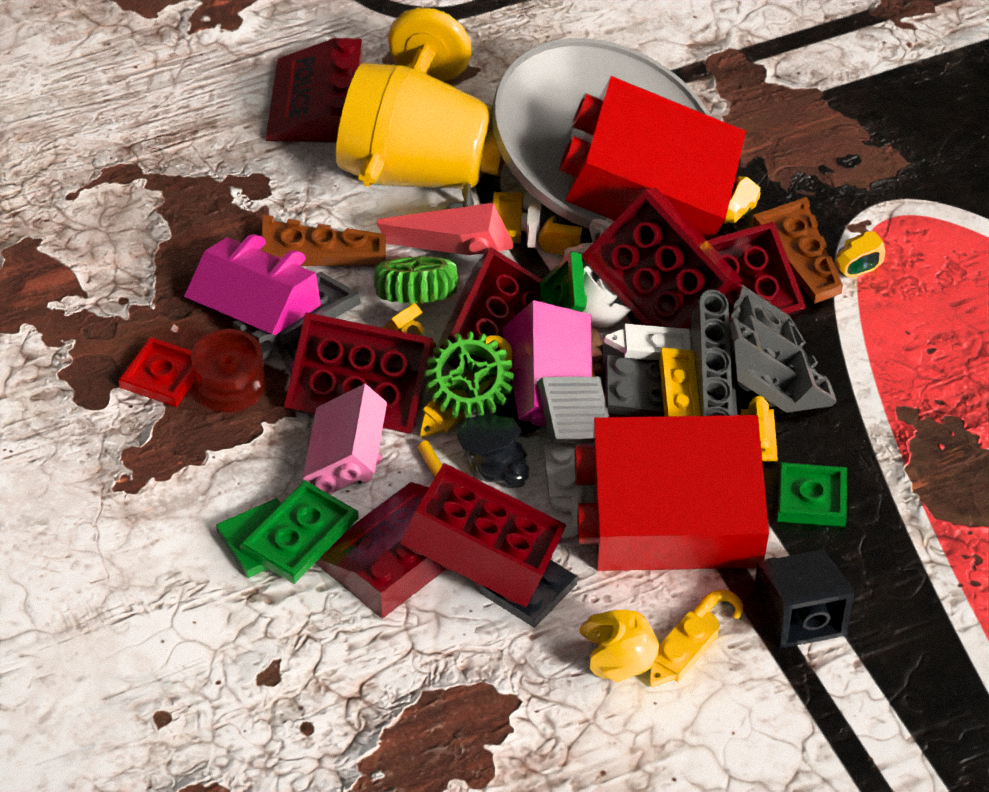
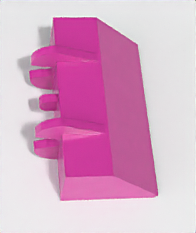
(254, 284)

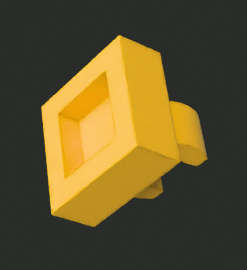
(406, 320)

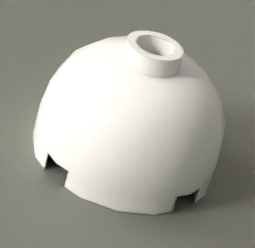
(602, 302)

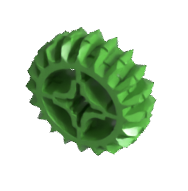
(416, 279)
(456, 379)

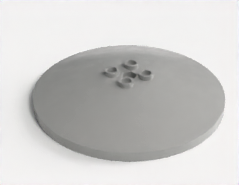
(539, 101)

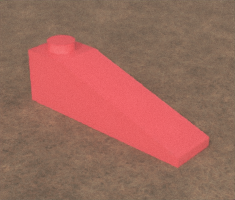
(454, 230)

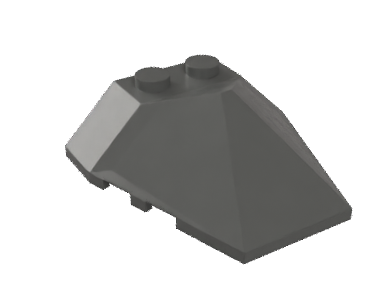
(771, 356)

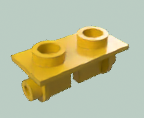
(760, 407)

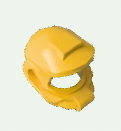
(625, 644)

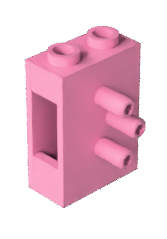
(345, 440)

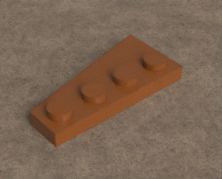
(323, 244)
(804, 248)

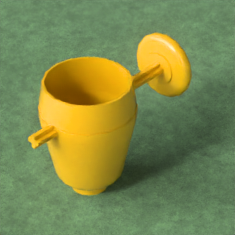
(407, 122)

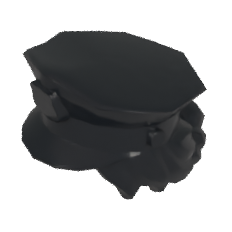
(493, 450)

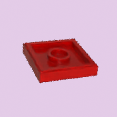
(159, 372)

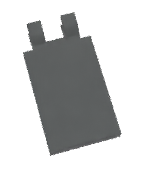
(334, 300)

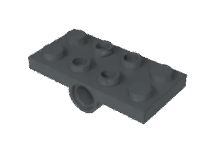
(636, 388)

